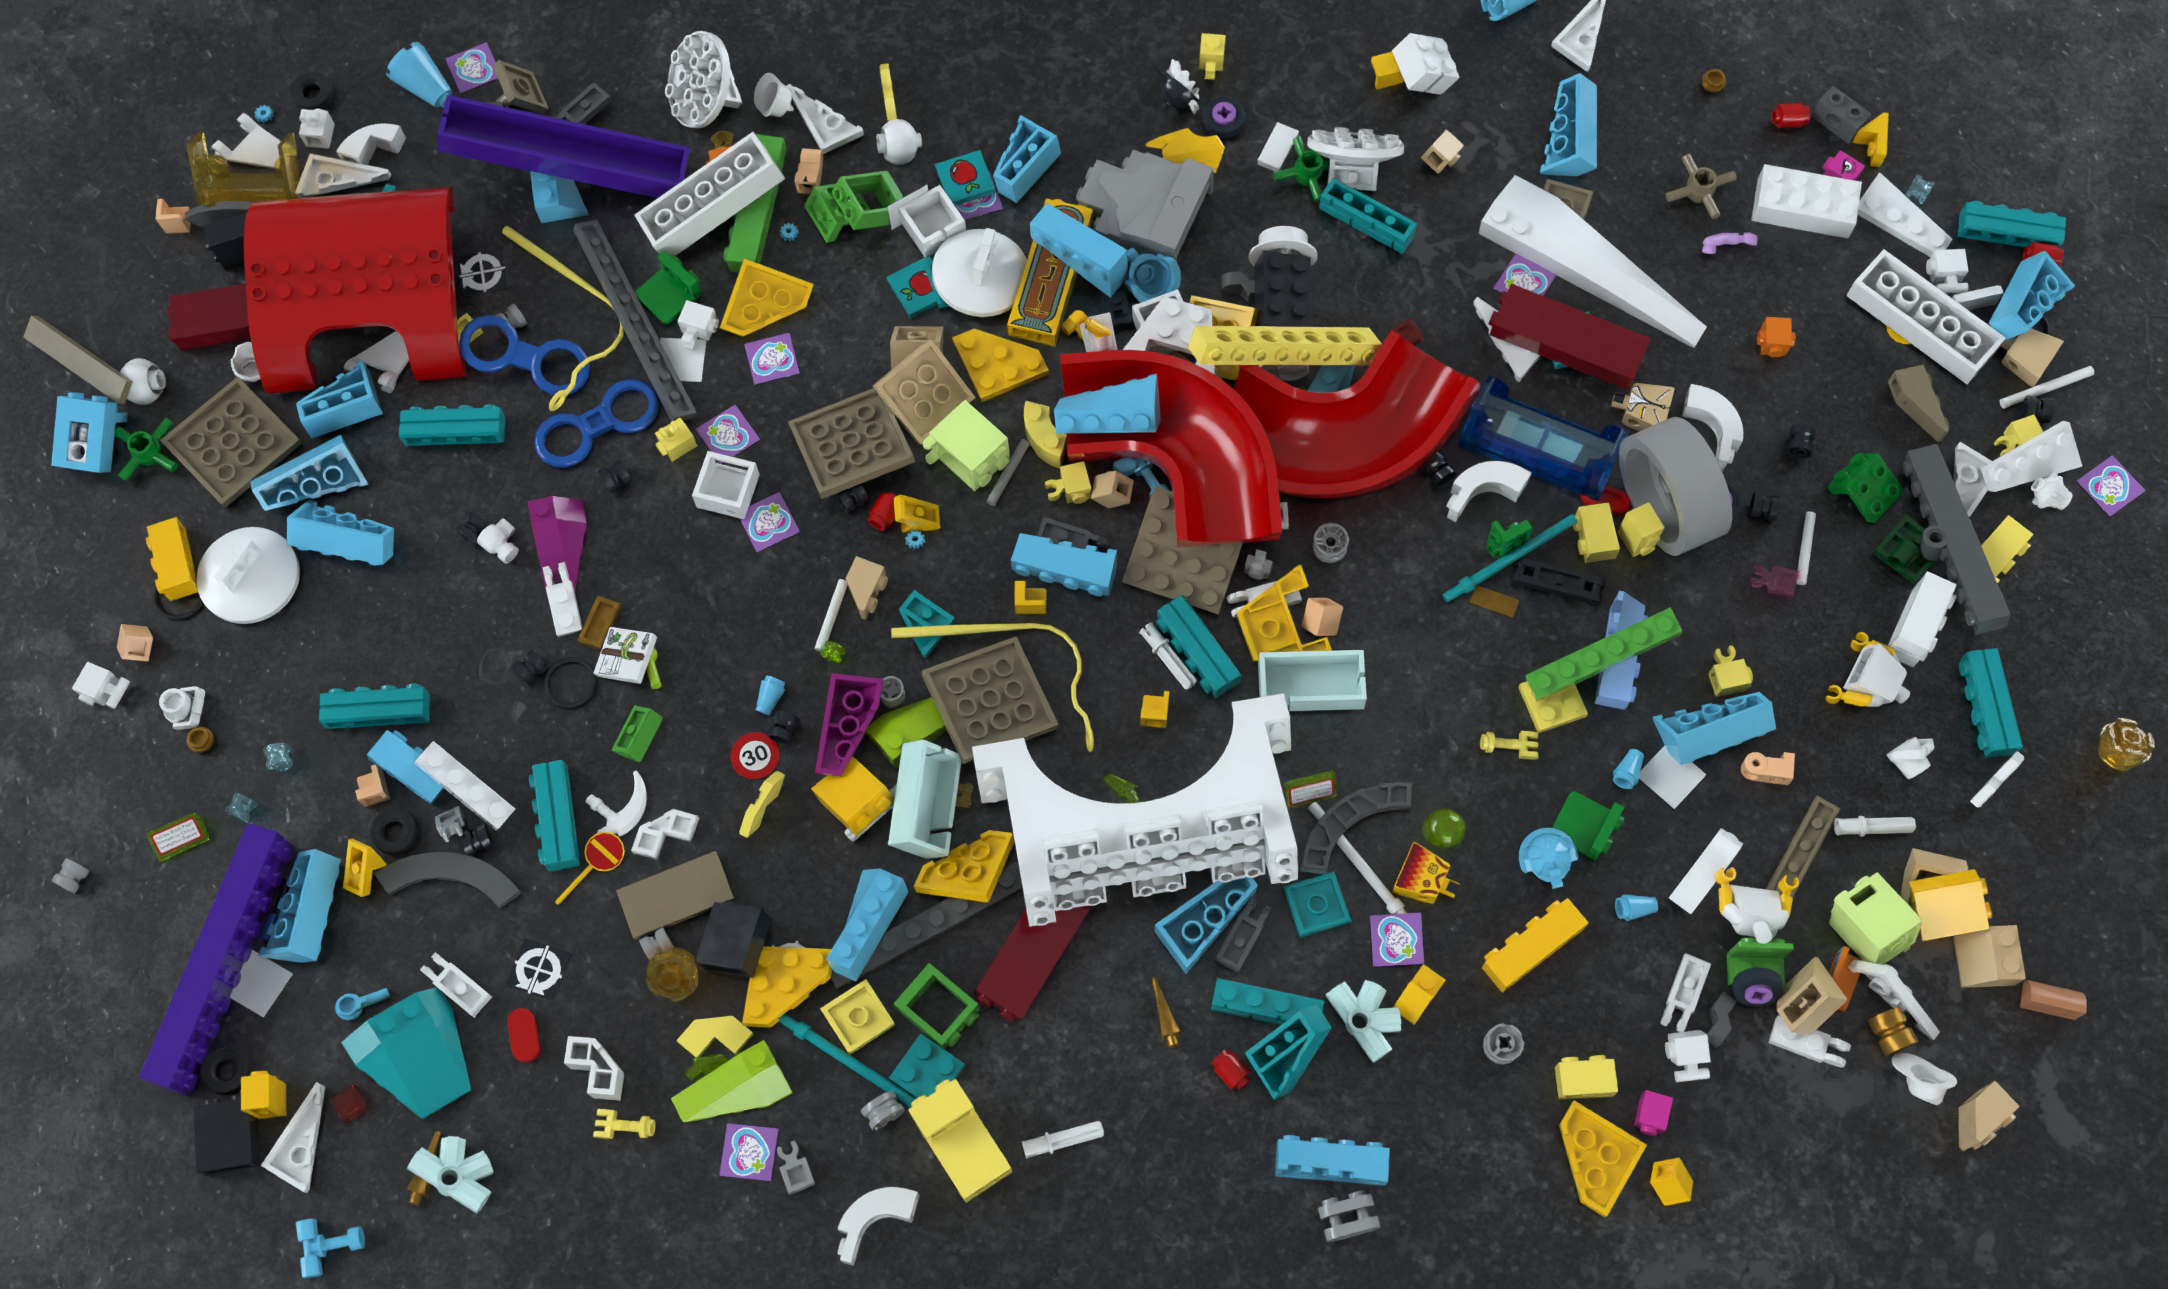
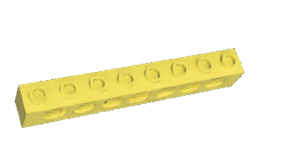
(1283, 345)

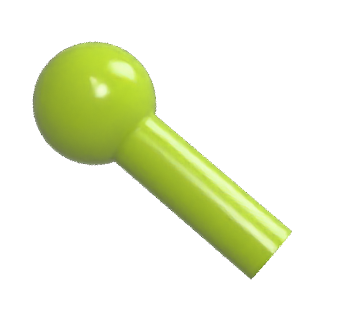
(652, 671)

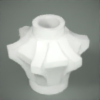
(2051, 492)

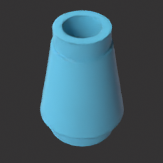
(769, 694)
(1628, 770)
(1633, 906)

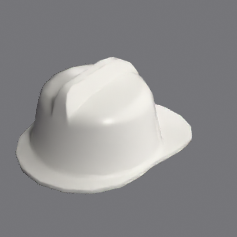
(772, 96)
(1923, 1077)

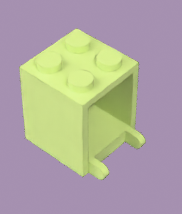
(968, 446)
(1874, 920)

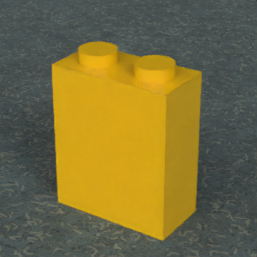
(855, 797)
(1950, 904)

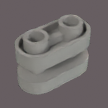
(1358, 1203)

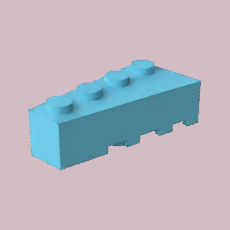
(1081, 249)
(1202, 919)

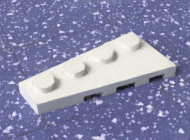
(1900, 217)
(2039, 457)

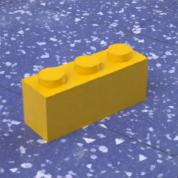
(172, 559)

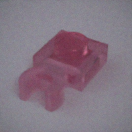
(1779, 581)

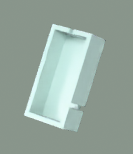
(1314, 679)
(925, 799)

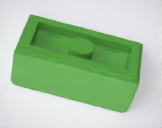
(637, 733)

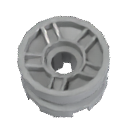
(1330, 532)
(1492, 1042)
(882, 1110)

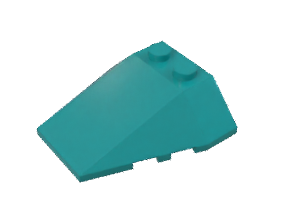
(413, 1052)

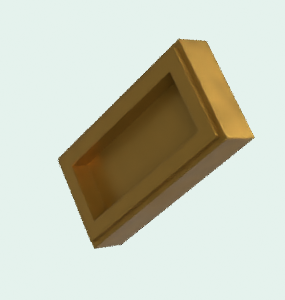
(600, 619)

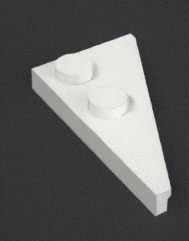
(1580, 35)
(826, 126)
(330, 175)
(1517, 357)
(1969, 477)
(1890, 987)
(295, 1149)

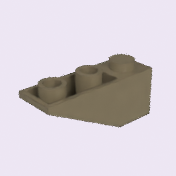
(1915, 396)

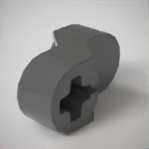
(1237, 283)
(1720, 1019)

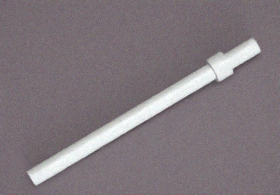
(1394, 905)

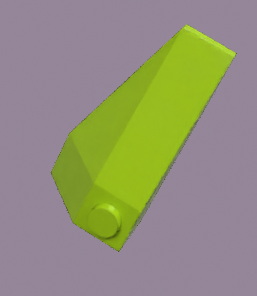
(905, 725)
(740, 1084)

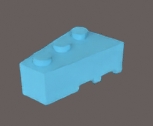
(1026, 159)
(341, 403)
(398, 760)

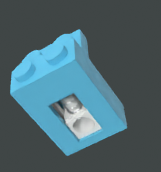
(95, 438)

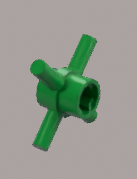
(1306, 169)
(152, 448)

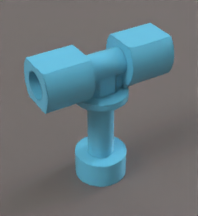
(1141, 468)
(316, 1245)

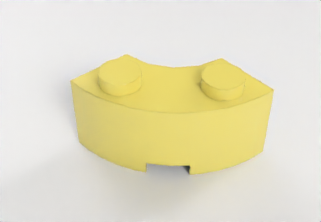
(1042, 434)

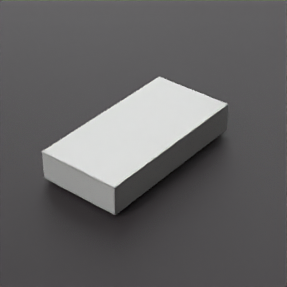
(1277, 147)
(1979, 298)

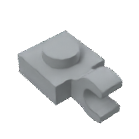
(1258, 566)

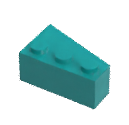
(1288, 1050)

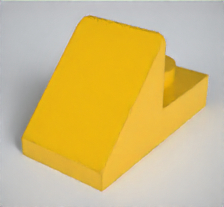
(1875, 136)
(916, 514)
(359, 866)
(1419, 994)

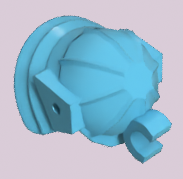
(1151, 275)
(1548, 855)

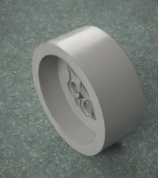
(1681, 481)

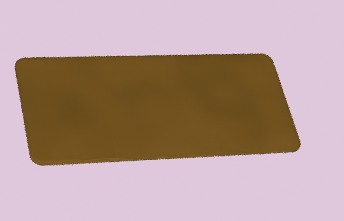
(1494, 601)

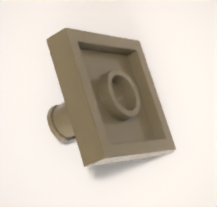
(519, 88)

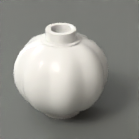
(898, 142)
(145, 378)

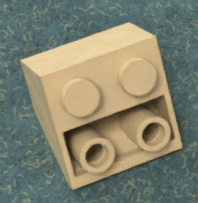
(1809, 998)
(1983, 1115)

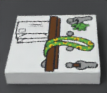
(625, 655)

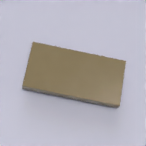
(674, 895)

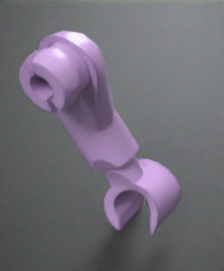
(1729, 239)

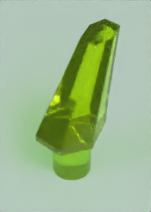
(1123, 787)
(705, 1065)

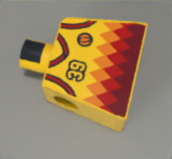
(1424, 876)

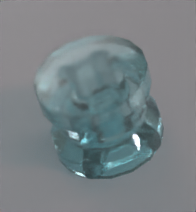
(1919, 189)
(278, 757)
(241, 807)

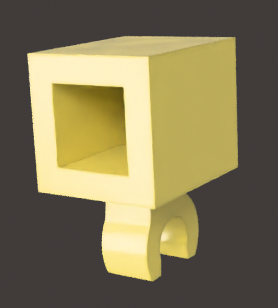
(1212, 54)
(2018, 433)
(675, 440)
(1073, 483)
(1729, 675)

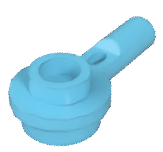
(351, 1005)

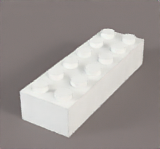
(709, 196)
(1925, 316)

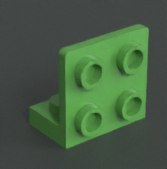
(826, 211)
(1753, 954)

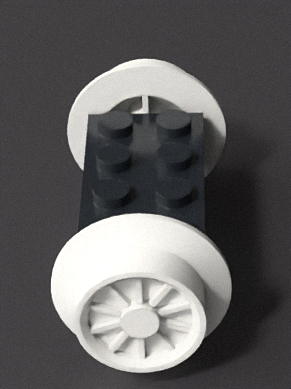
(1283, 286)

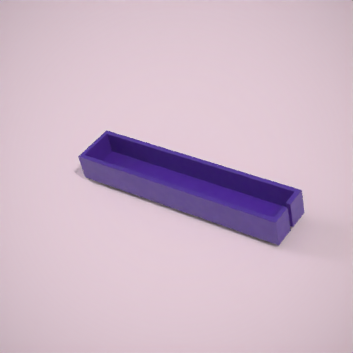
(560, 147)
(217, 960)

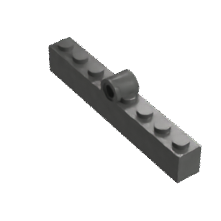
(1954, 540)

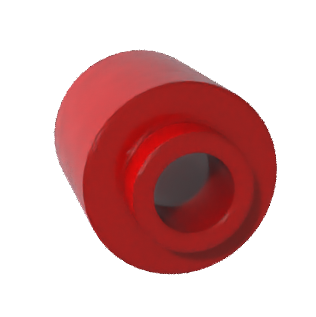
(1791, 115)
(2052, 250)
(882, 512)
(1231, 1070)

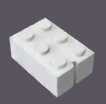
(1922, 618)

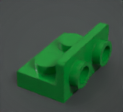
(1503, 542)

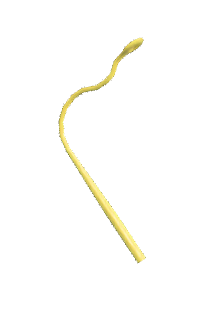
(555, 264)
(944, 630)

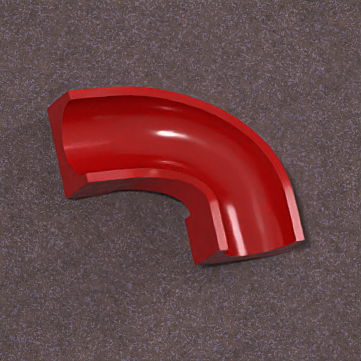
(1362, 434)
(1204, 444)

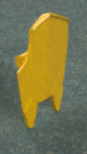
(1185, 144)

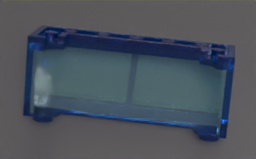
(1541, 441)

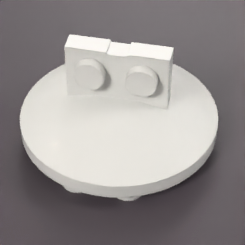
(700, 80)
(1355, 160)
(978, 272)
(248, 575)

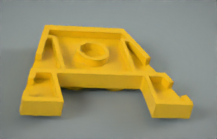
(1268, 621)

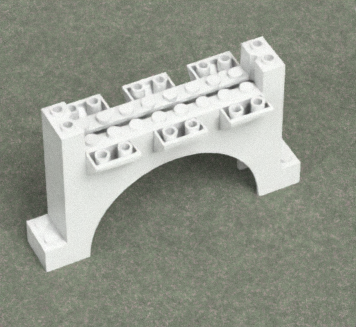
(1080, 845)

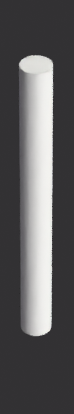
(2047, 386)

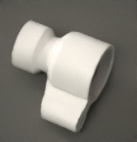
(495, 539)

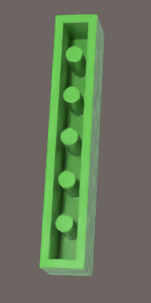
(753, 221)
(1603, 654)

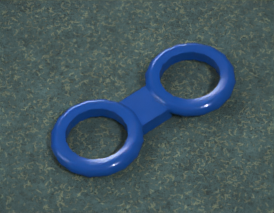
(521, 354)
(596, 423)

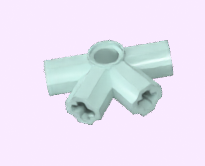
(1366, 1006)
(452, 1163)

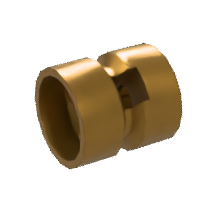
(1892, 1031)

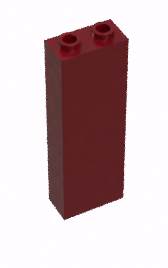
(209, 317)
(1568, 336)
(1026, 962)

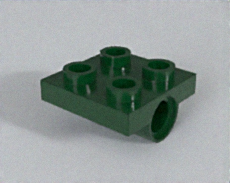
(1902, 550)

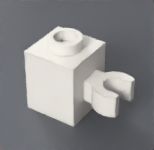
(316, 128)
(696, 322)

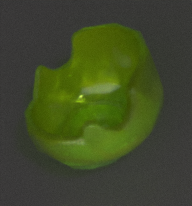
(1443, 828)

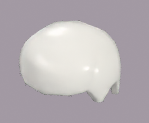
(244, 363)

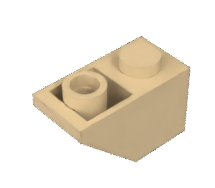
(865, 582)

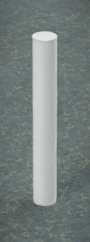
(1805, 550)
(831, 614)

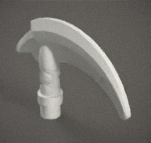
(627, 818)

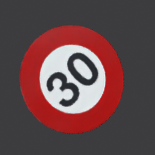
(755, 755)

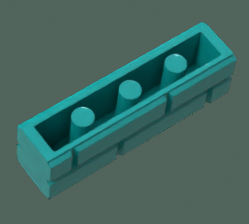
(1367, 215)
(2010, 226)
(452, 426)
(1198, 646)
(1990, 703)
(374, 707)
(555, 816)
(1258, 1002)

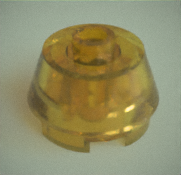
(2124, 745)
(672, 974)

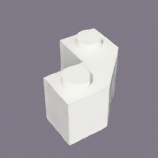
(605, 1075)

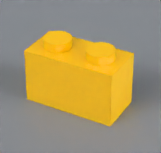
(263, 1095)

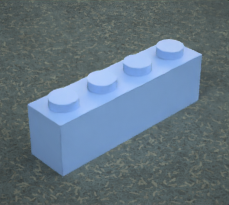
(1616, 683)

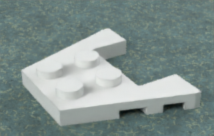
(1171, 327)

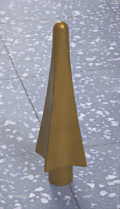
(1168, 1025)
(418, 1186)

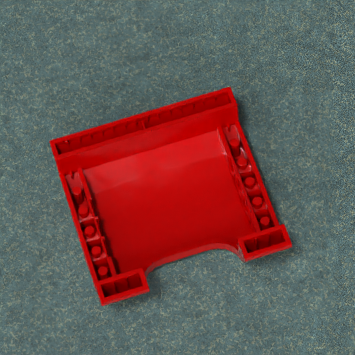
(351, 266)

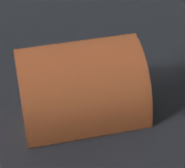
(2053, 1000)

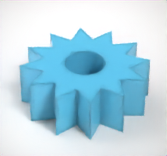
(262, 110)
(792, 234)
(915, 544)

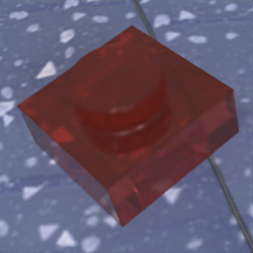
(1408, 331)
(349, 1103)

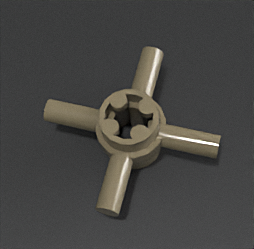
(1701, 185)

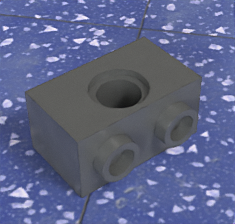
(1840, 114)

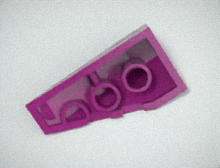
(847, 716)

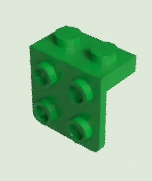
(669, 289)
(1868, 485)
(1589, 824)

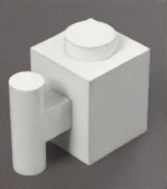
(1948, 268)
(97, 684)
(1689, 1050)

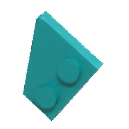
(920, 612)

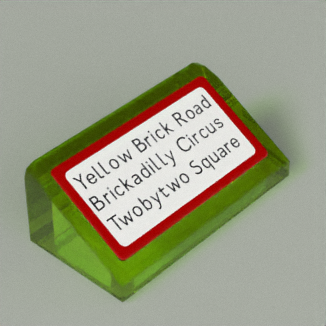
(1310, 789)
(178, 836)

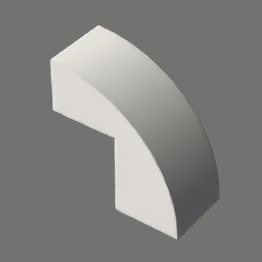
(362, 144)

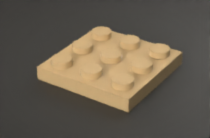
(923, 390)

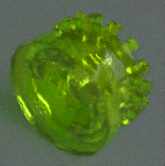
(833, 651)

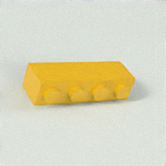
(1534, 945)

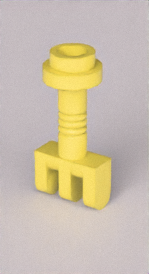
(1489, 742)
(645, 1126)

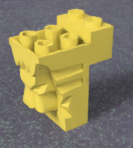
(959, 1139)

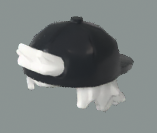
(1177, 87)

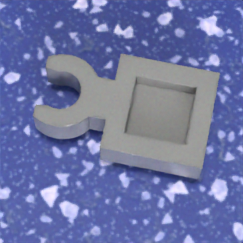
(450, 823)
(795, 1172)

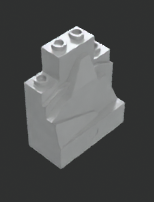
(1146, 201)

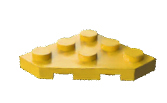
(763, 298)
(1227, 315)
(997, 363)
(968, 870)
(783, 982)
(1598, 1156)

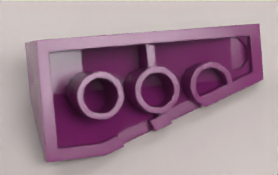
(559, 534)

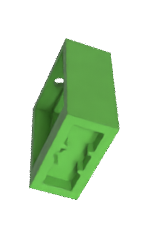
(877, 182)
(917, 989)

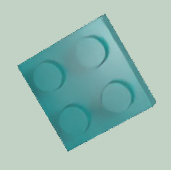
(925, 1068)

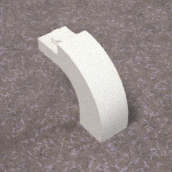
(1720, 415)
(1487, 477)
(1701, 875)
(877, 1204)

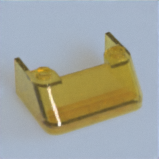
(216, 183)

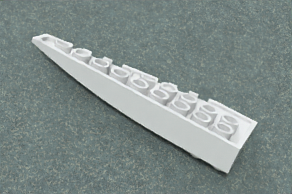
(1559, 240)

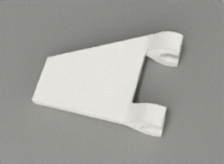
(256, 149)
(386, 355)

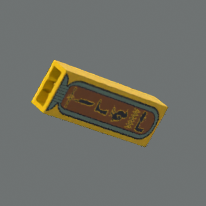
(1045, 287)

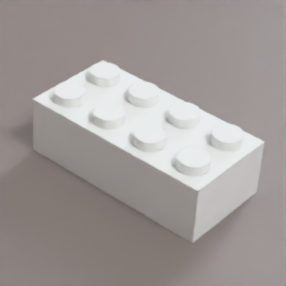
(1806, 201)

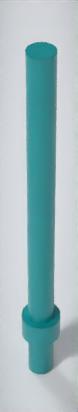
(1467, 583)
(804, 1031)

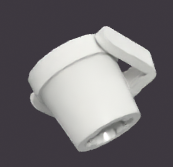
(181, 707)
(1911, 756)

